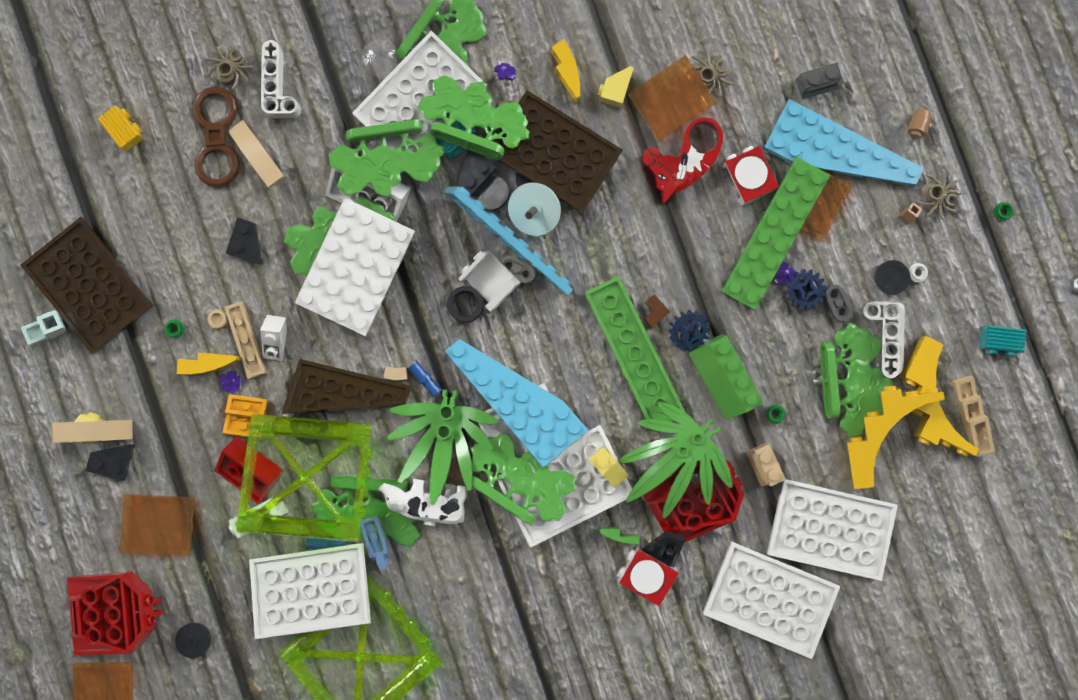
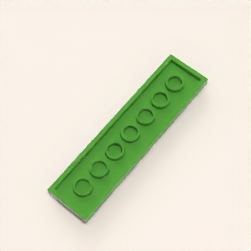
(775, 233)
(632, 348)

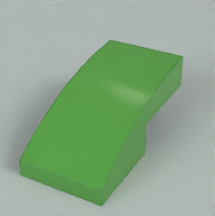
(614, 533)

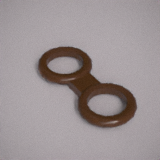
(215, 136)

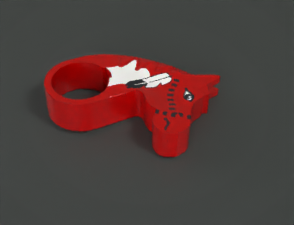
(678, 173)

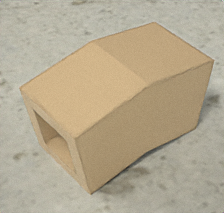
(396, 373)

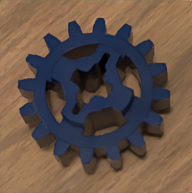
(802, 296)
(692, 337)

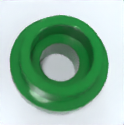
(1008, 211)
(169, 328)
(781, 414)

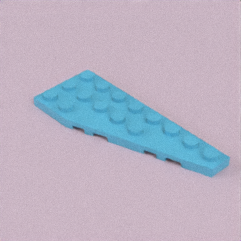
(835, 148)
(531, 413)

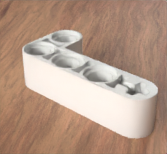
(275, 79)
(897, 340)

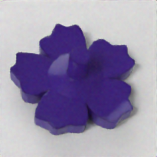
(504, 71)
(783, 273)
(230, 382)

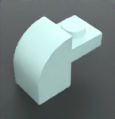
(46, 327)

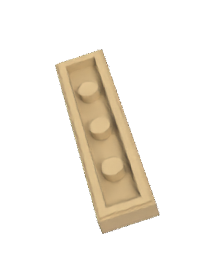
(245, 340)

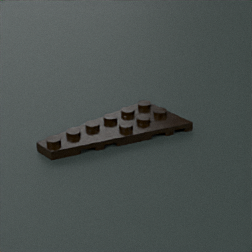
(329, 388)

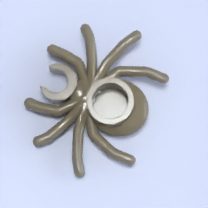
(229, 66)
(712, 73)
(938, 195)

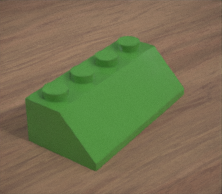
(725, 377)

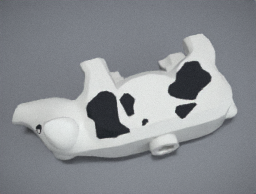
(416, 503)

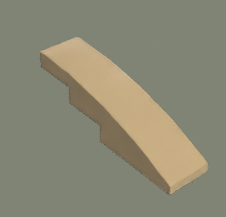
(256, 154)
(973, 416)

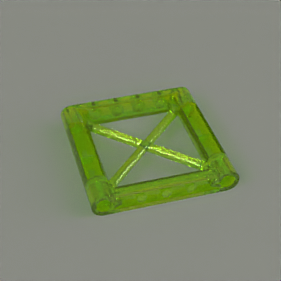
(342, 528)
(421, 664)

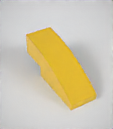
(567, 69)
(206, 363)

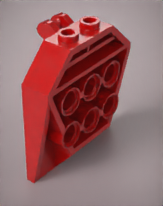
(726, 500)
(132, 602)

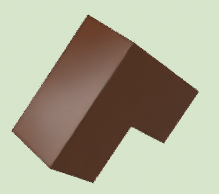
(658, 310)
(454, 472)

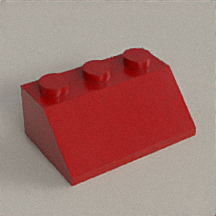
(231, 467)

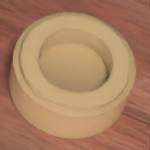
(217, 319)

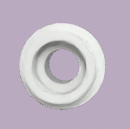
(923, 272)

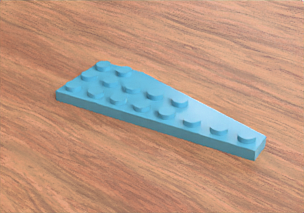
(518, 246)

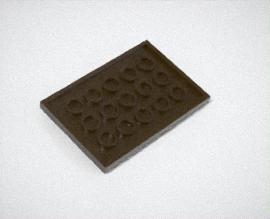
(560, 153)
(87, 285)

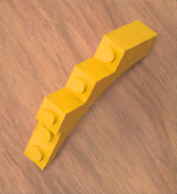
(894, 407)
(934, 426)

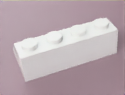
(392, 204)

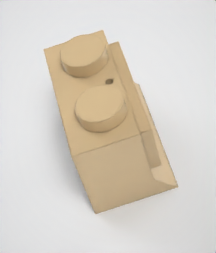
(765, 465)

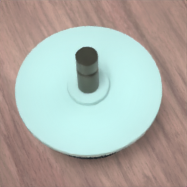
(534, 209)

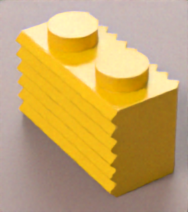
(120, 128)

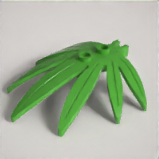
(445, 425)
(688, 447)

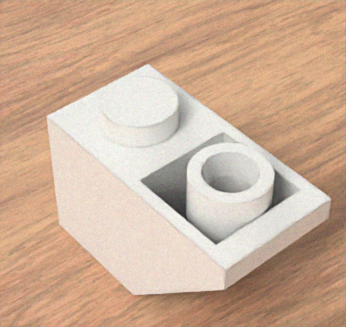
(273, 337)

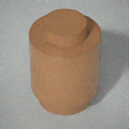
(919, 123)

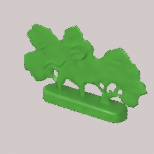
(467, 27)
(473, 109)
(383, 165)
(309, 240)
(861, 383)
(524, 477)
(393, 524)

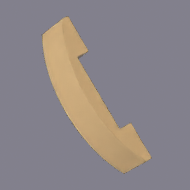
(91, 431)

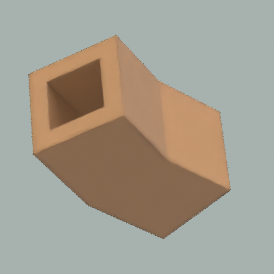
(910, 213)

